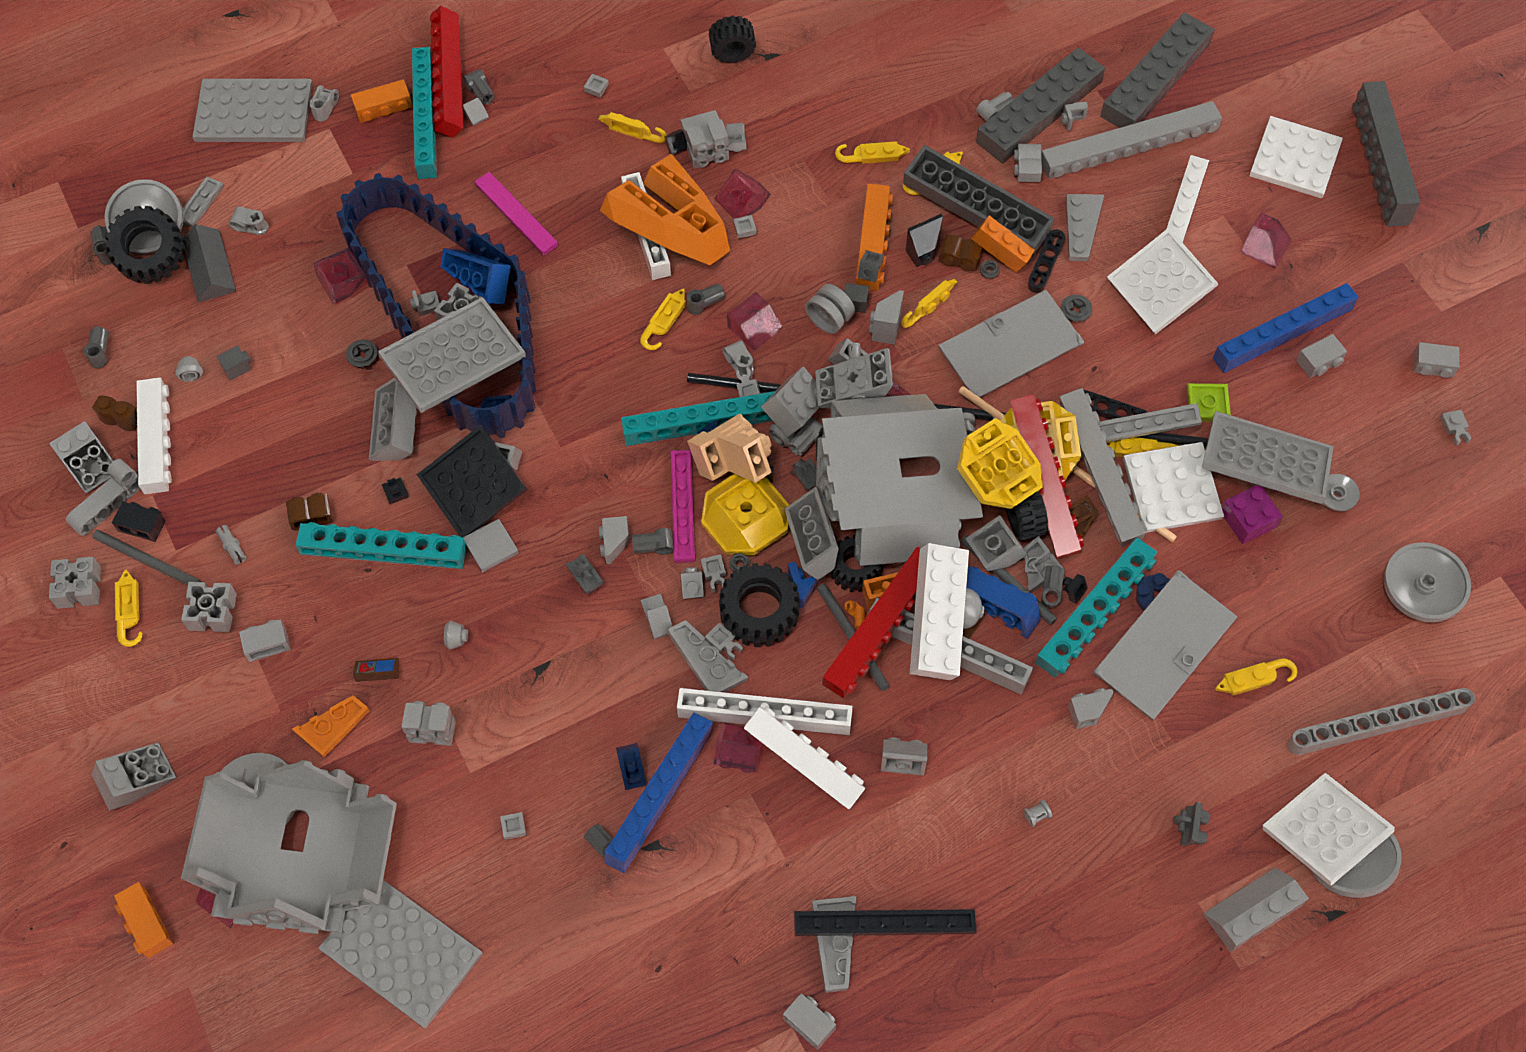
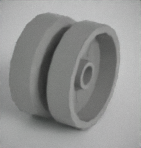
(829, 308)

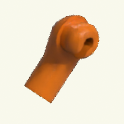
(855, 611)

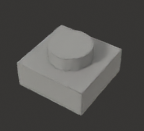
(596, 85)
(744, 226)
(513, 826)

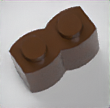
(960, 253)
(116, 413)
(310, 509)

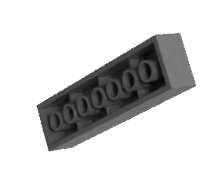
(1157, 72)
(1040, 105)
(1385, 154)
(975, 197)

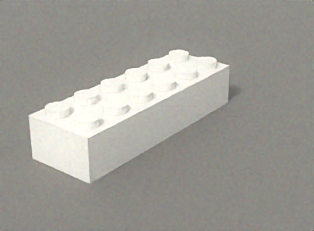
(939, 612)

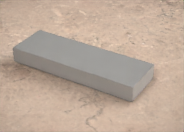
(201, 201)

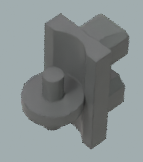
(584, 574)
(1189, 824)

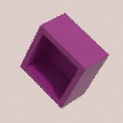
(1251, 514)

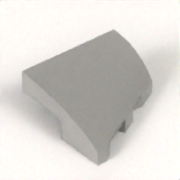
(1036, 561)

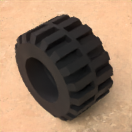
(732, 39)
(1028, 517)
(850, 577)

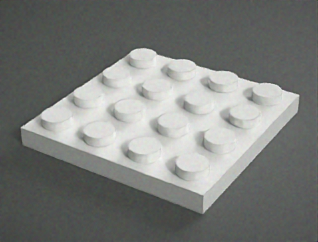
(1296, 157)
(1162, 281)
(1173, 487)
(1328, 829)

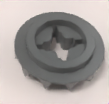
(1079, 302)
(364, 346)

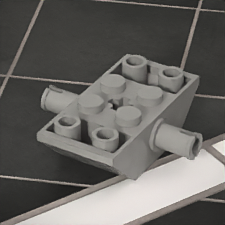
(856, 378)

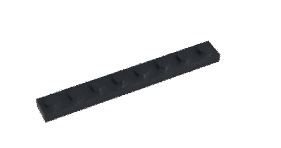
(884, 922)

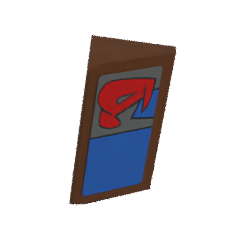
(376, 669)

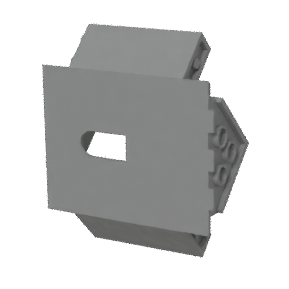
(864, 480)
(255, 881)

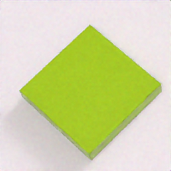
(1209, 399)

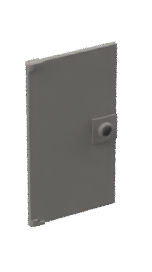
(1010, 344)
(1165, 645)

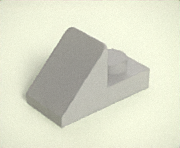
(657, 615)

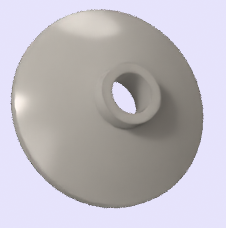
(1345, 488)

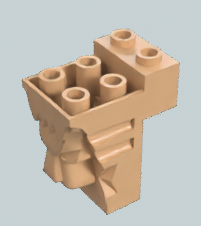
(732, 448)

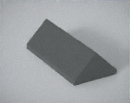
(208, 263)

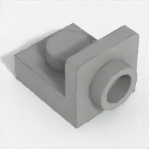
(424, 303)

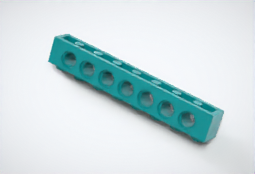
(423, 114)
(692, 418)
(370, 551)
(1138, 553)

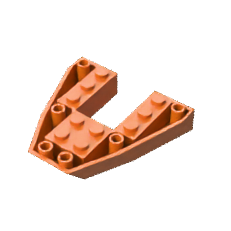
(691, 231)

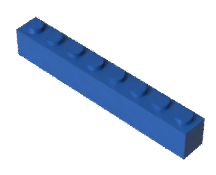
(1285, 327)
(658, 793)

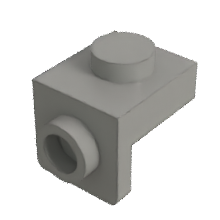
(1073, 112)
(736, 136)
(692, 583)

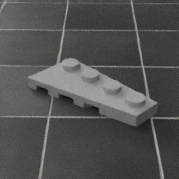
(835, 950)

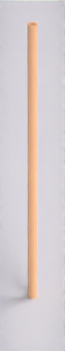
(1076, 470)

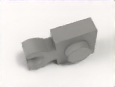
(748, 386)
(1455, 423)
(713, 570)
(722, 640)

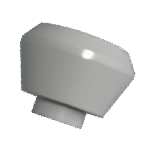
(188, 369)
(779, 437)
(454, 635)

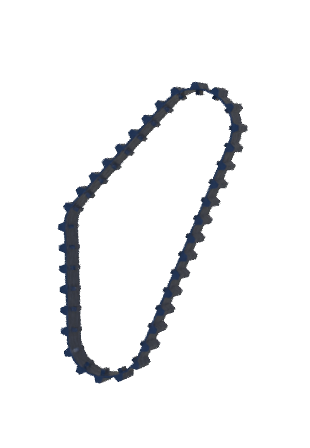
(394, 192)

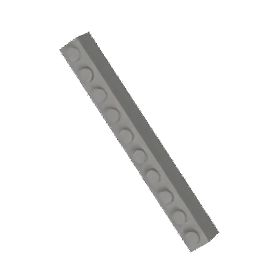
(1130, 140)

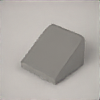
(475, 111)

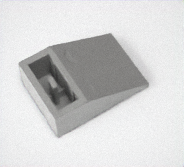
(83, 456)
(132, 775)

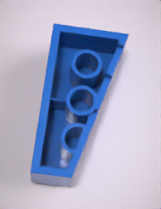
(477, 272)
(1005, 601)

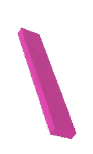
(516, 213)
(682, 506)

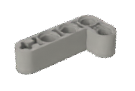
(105, 499)

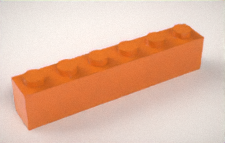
(875, 228)

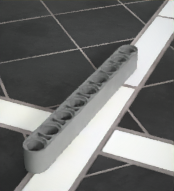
(1374, 727)

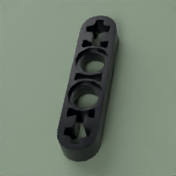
(1046, 261)
(1113, 406)

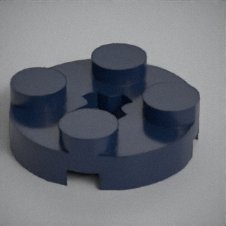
(1146, 589)

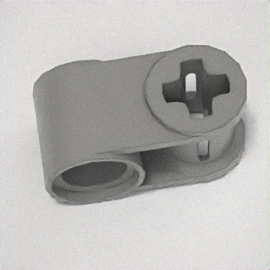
(323, 103)
(248, 221)
(738, 357)

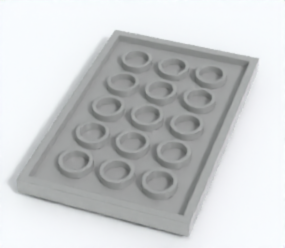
(253, 110)
(451, 354)
(1268, 457)
(403, 954)

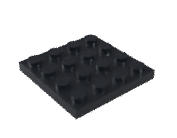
(472, 482)

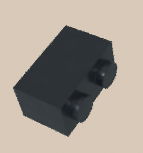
(139, 521)

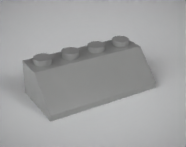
(392, 423)
(812, 534)
(1255, 908)

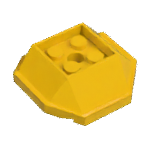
(1063, 432)
(999, 465)
(741, 531)

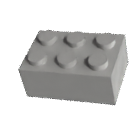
(793, 402)

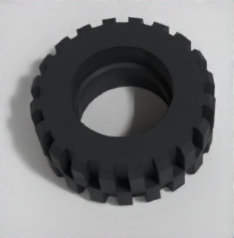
(128, 227)
(764, 580)

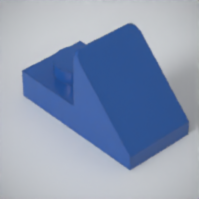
(804, 586)

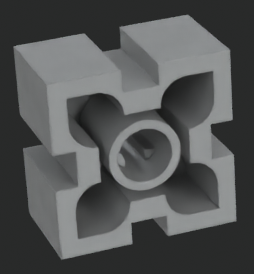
(707, 144)
(458, 297)
(75, 582)
(209, 607)
(428, 723)

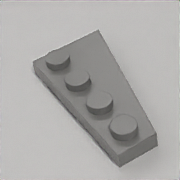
(1082, 220)
(705, 661)

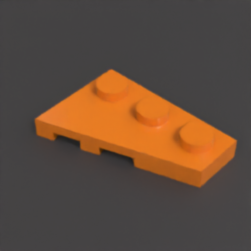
(331, 727)

